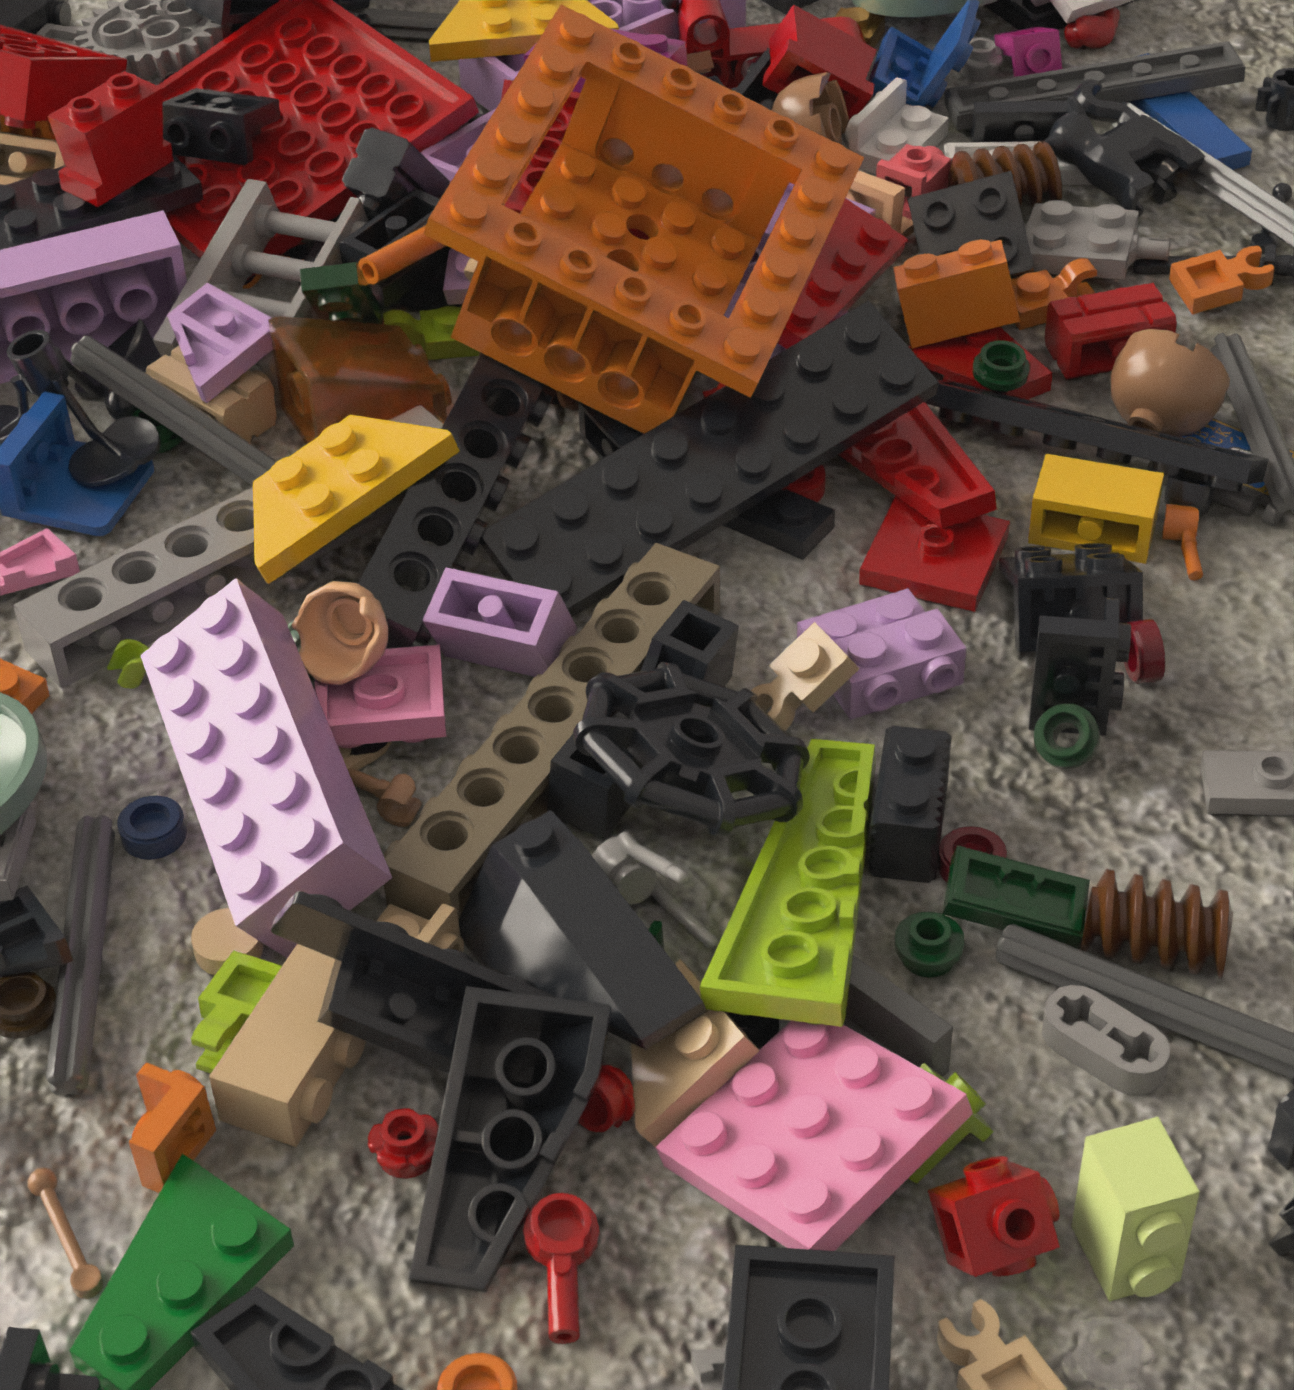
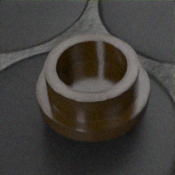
(25, 1005)

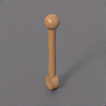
(85, 1278)

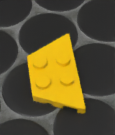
(501, 27)
(337, 484)

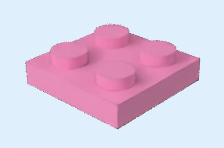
(390, 702)

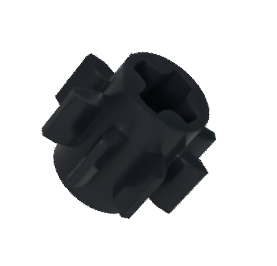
(1277, 99)

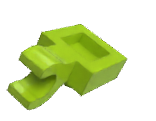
(432, 331)
(228, 1004)

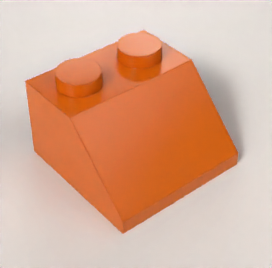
(956, 292)

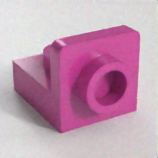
(1031, 50)

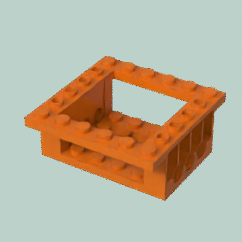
(650, 151)

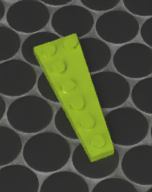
(798, 913)

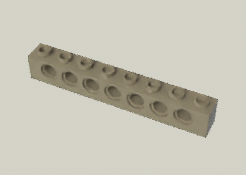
(511, 770)

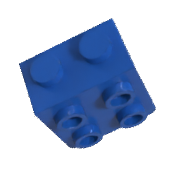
(924, 67)
(38, 481)

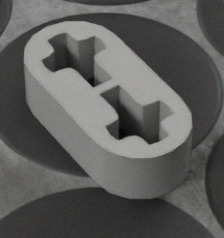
(1105, 1039)

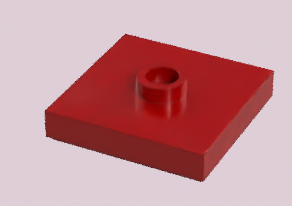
(934, 562)

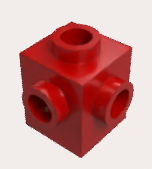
(995, 1217)

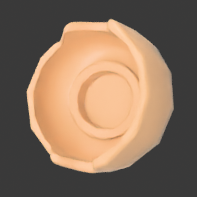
(341, 632)

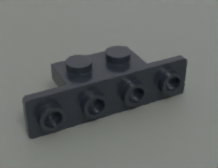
(388, 982)

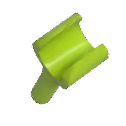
(128, 659)

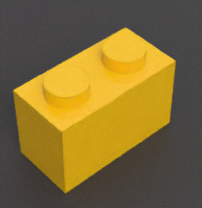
(1095, 504)

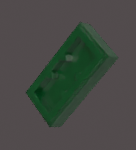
(1010, 892)

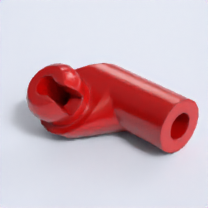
(1093, 30)

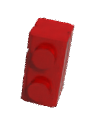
(1094, 328)

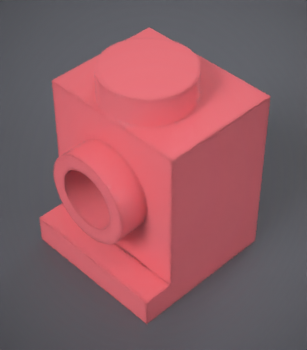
(918, 167)

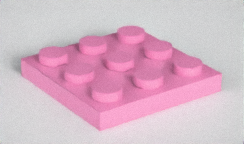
(814, 1134)

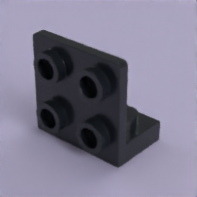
(973, 212)
(1069, 586)

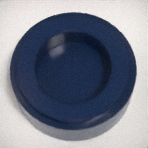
(152, 827)

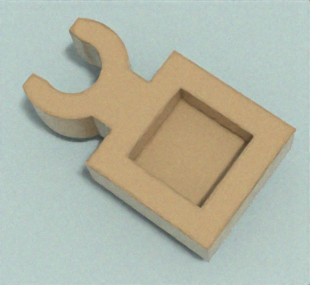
(807, 674)
(990, 1361)

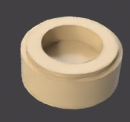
(216, 938)

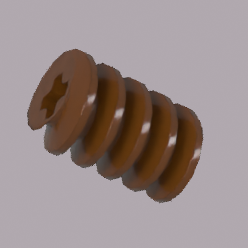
(1032, 170)
(1159, 922)

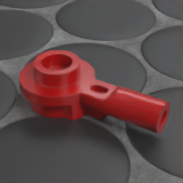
(561, 1235)

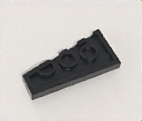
(271, 1347)

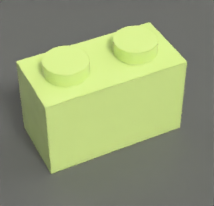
(1134, 1209)

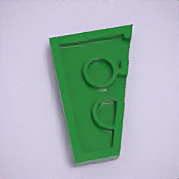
(184, 1265)

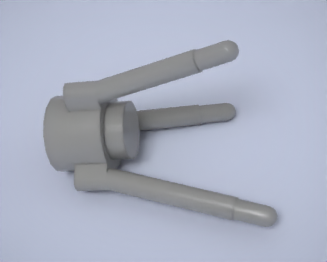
(633, 874)

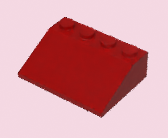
(45, 74)

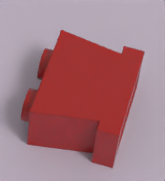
(811, 46)
(111, 138)

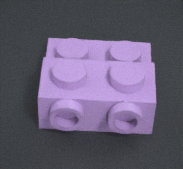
(897, 651)

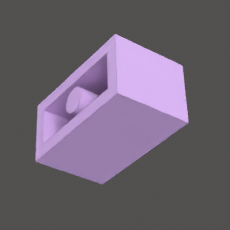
(498, 622)

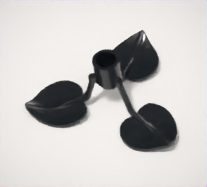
(44, 368)

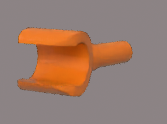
(1182, 526)

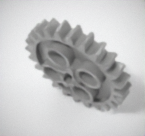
(150, 34)

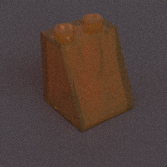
(350, 370)

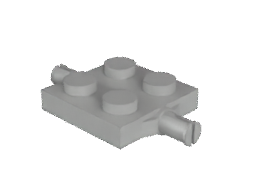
(1100, 234)

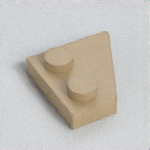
(685, 1068)

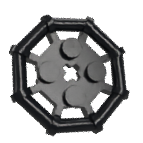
(694, 748)

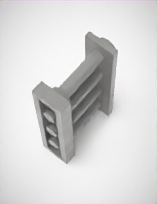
(238, 250)

